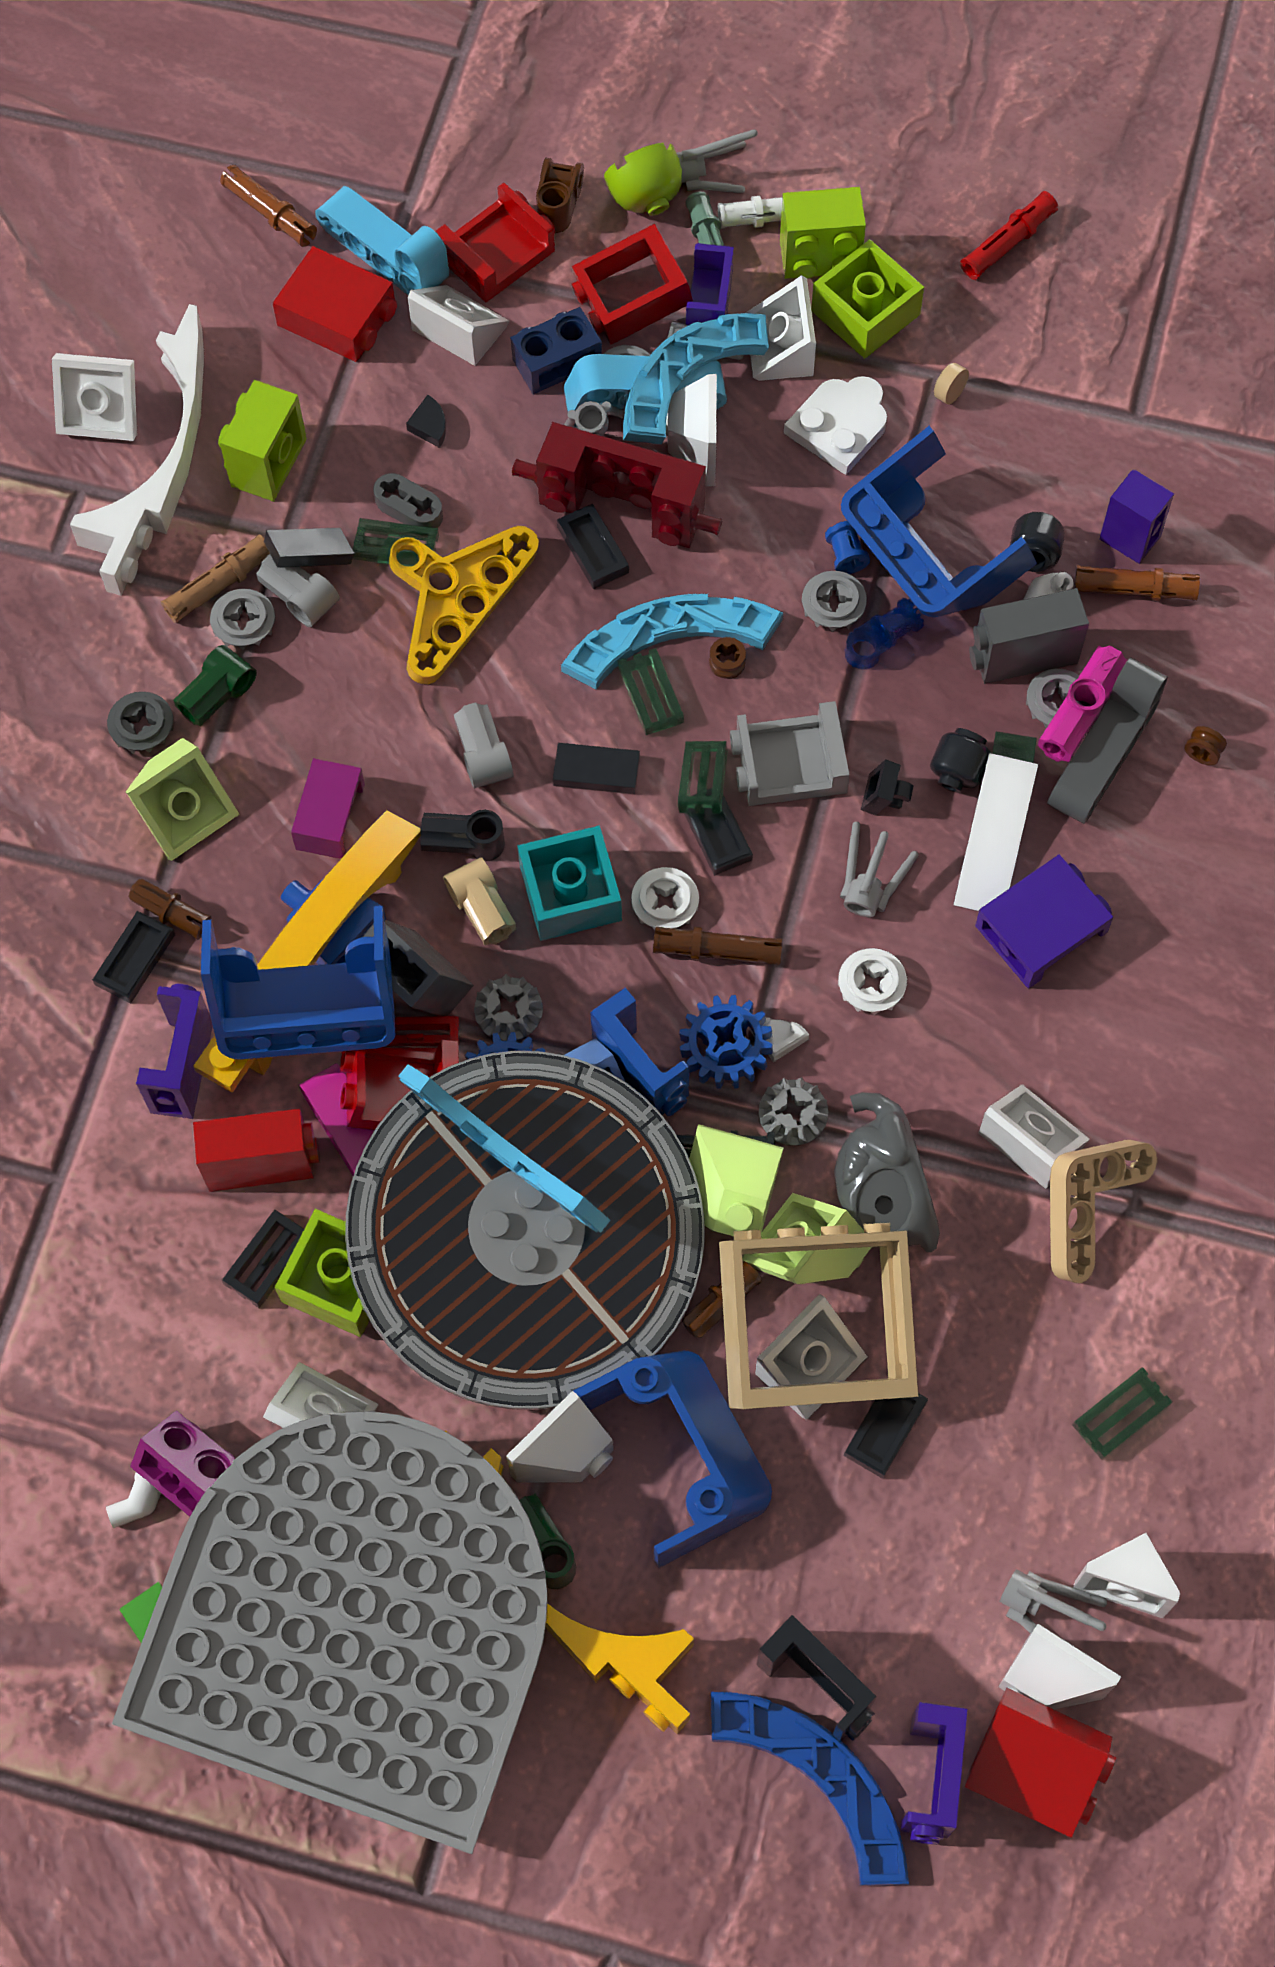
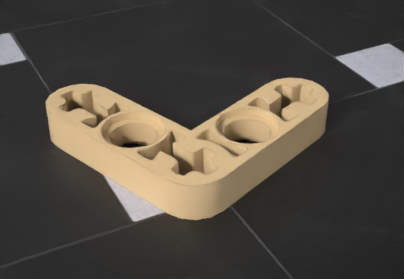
(1083, 1185)

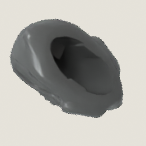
(883, 1176)

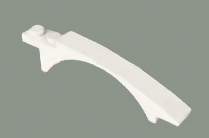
(129, 523)

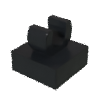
(885, 789)

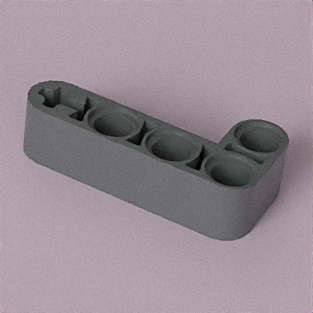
(1109, 740)

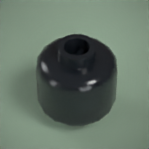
(1044, 537)
(960, 760)

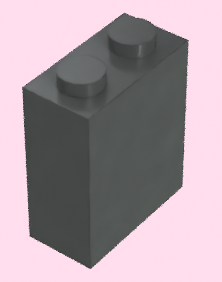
(1029, 636)
(422, 973)

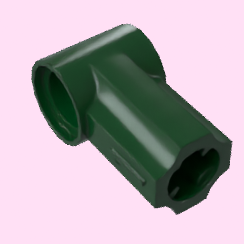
(222, 677)
(550, 1542)

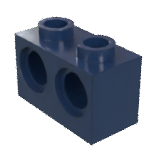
(556, 351)

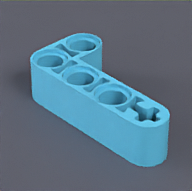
(402, 258)
(612, 376)

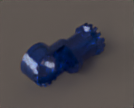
(883, 633)

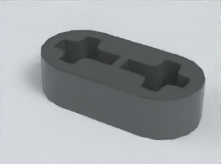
(410, 499)

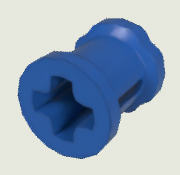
(847, 548)

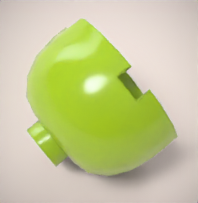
(647, 179)

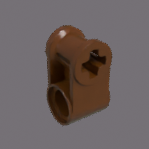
(559, 191)

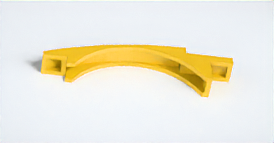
(361, 872)
(635, 1661)

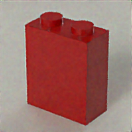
(335, 304)
(255, 1150)
(1041, 1763)

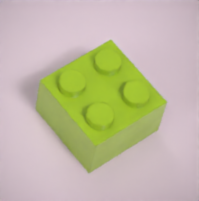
(820, 229)
(867, 298)
(262, 439)
(319, 1276)

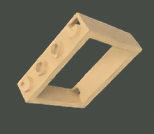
(897, 1317)

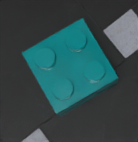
(570, 883)

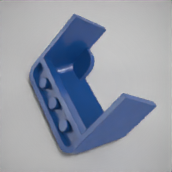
(880, 515)
(299, 1006)
(736, 1483)

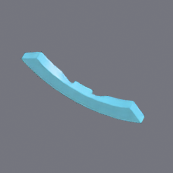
(678, 358)
(668, 620)
(502, 1150)

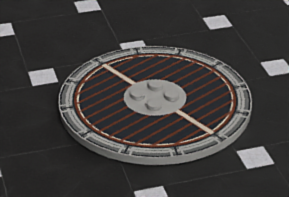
(491, 1278)

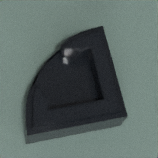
(428, 422)

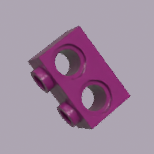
(180, 1461)

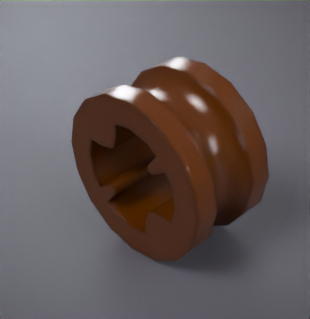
(727, 646)
(1205, 745)

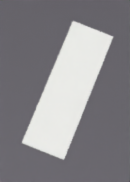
(995, 831)

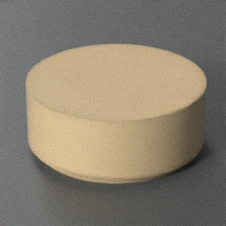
(951, 383)

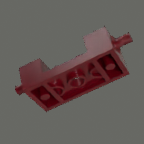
(648, 479)

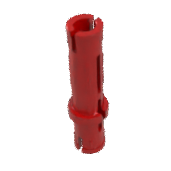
(1021, 226)

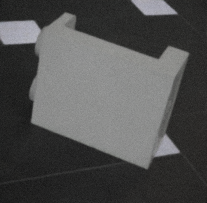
(791, 757)

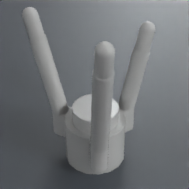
(693, 162)
(593, 417)
(865, 894)
(1029, 1591)

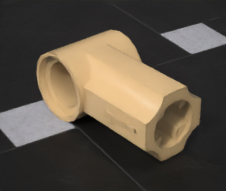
(476, 892)

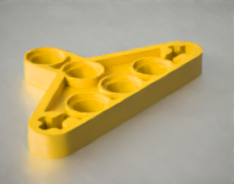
(468, 578)

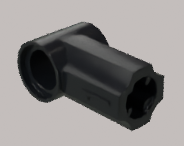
(458, 834)

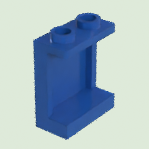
(613, 1027)

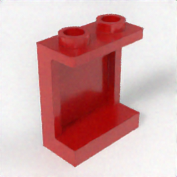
(499, 244)
(374, 1080)

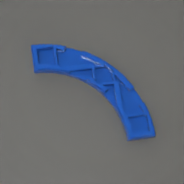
(830, 1766)

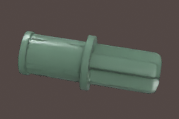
(705, 225)

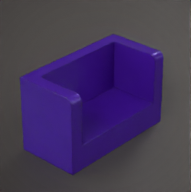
(710, 283)
(1136, 516)

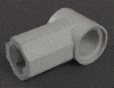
(304, 594)
(484, 754)

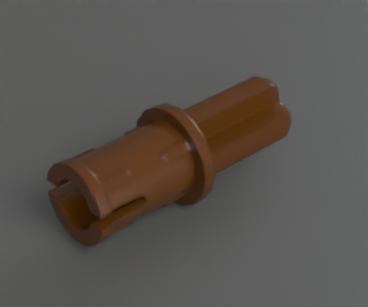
(168, 907)
(710, 1309)

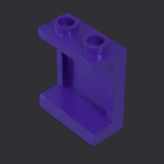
(1043, 919)
(177, 1088)
(949, 1727)

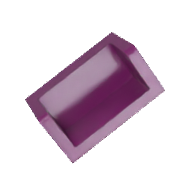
(326, 808)

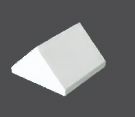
(454, 321)
(789, 334)
(1030, 1133)
(811, 1351)
(1131, 1577)

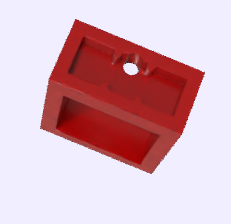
(643, 310)

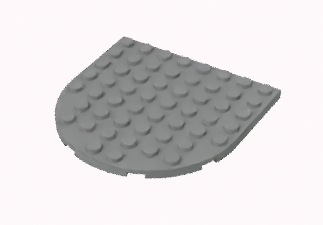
(351, 1623)

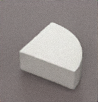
(785, 1037)

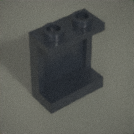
(825, 1669)

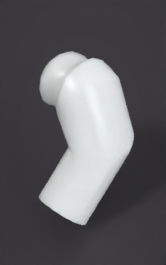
(1049, 584)
(140, 1503)

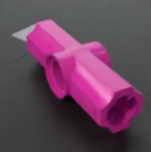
(1074, 720)

